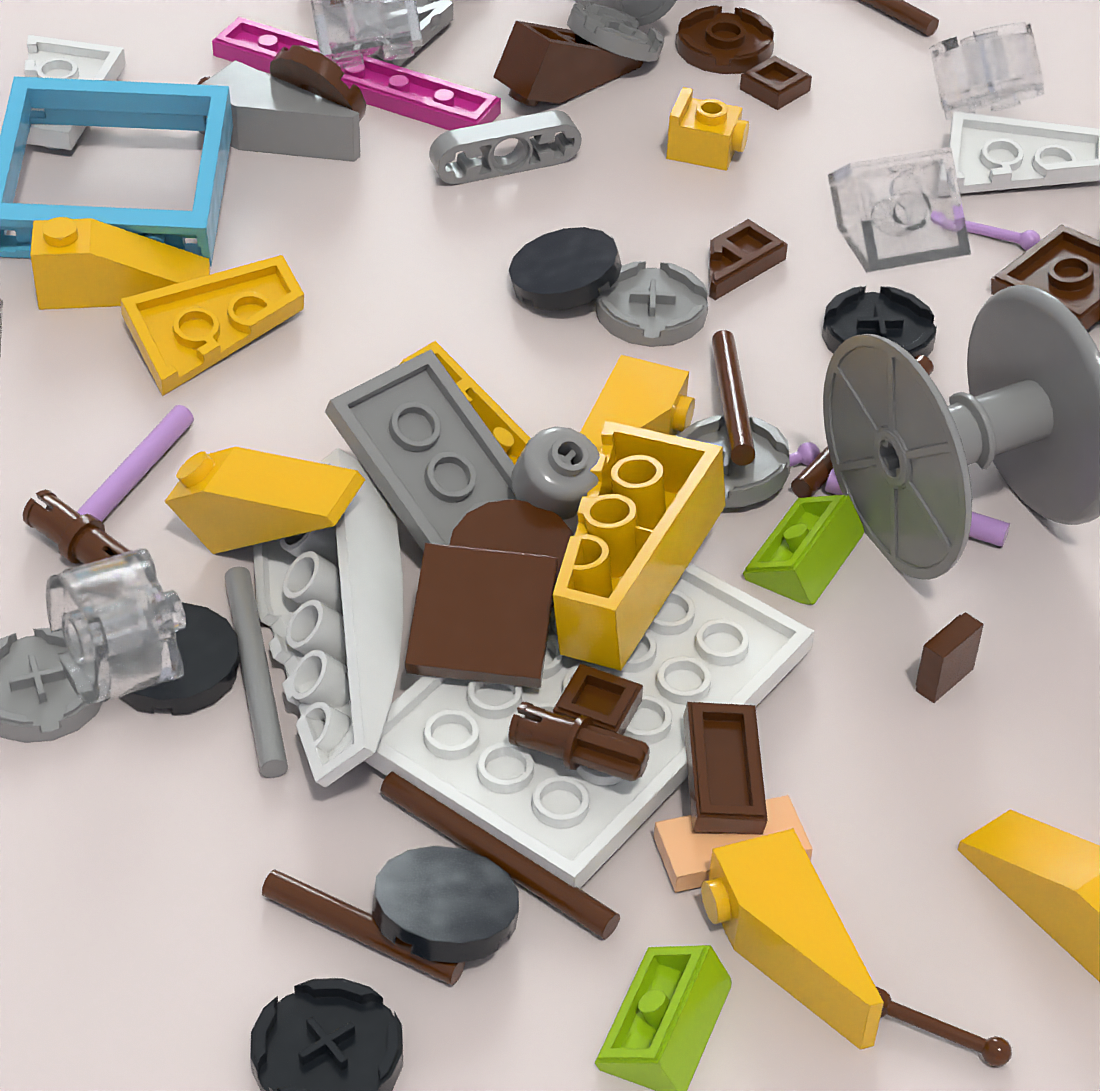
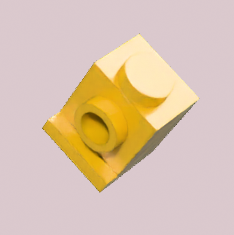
(705, 131)

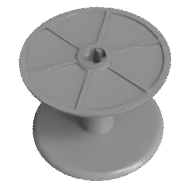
(1025, 410)

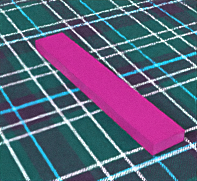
(380, 82)

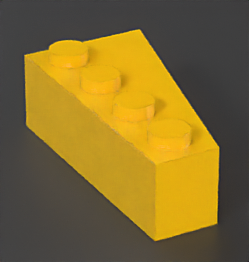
(634, 539)

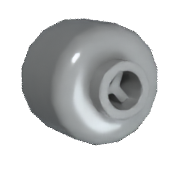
(556, 471)

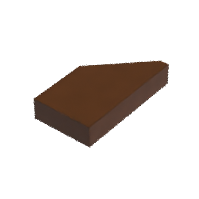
(741, 256)

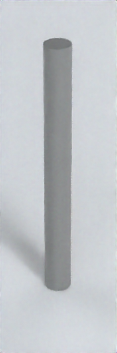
(256, 673)

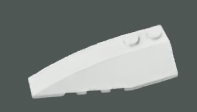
(337, 625)

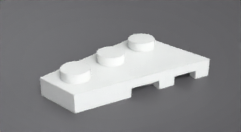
(68, 60)
(1021, 153)

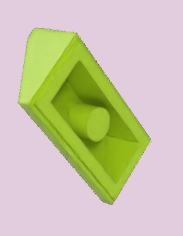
(807, 548)
(666, 1018)

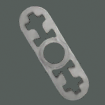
(484, 138)

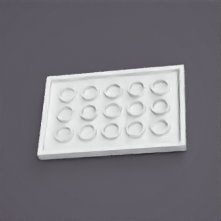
(455, 743)

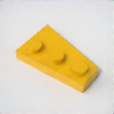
(209, 317)

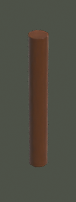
(350, 922)

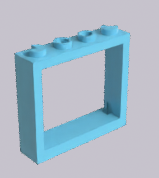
(123, 106)

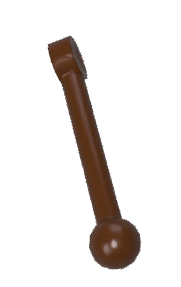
(994, 1050)

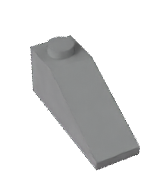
(286, 118)

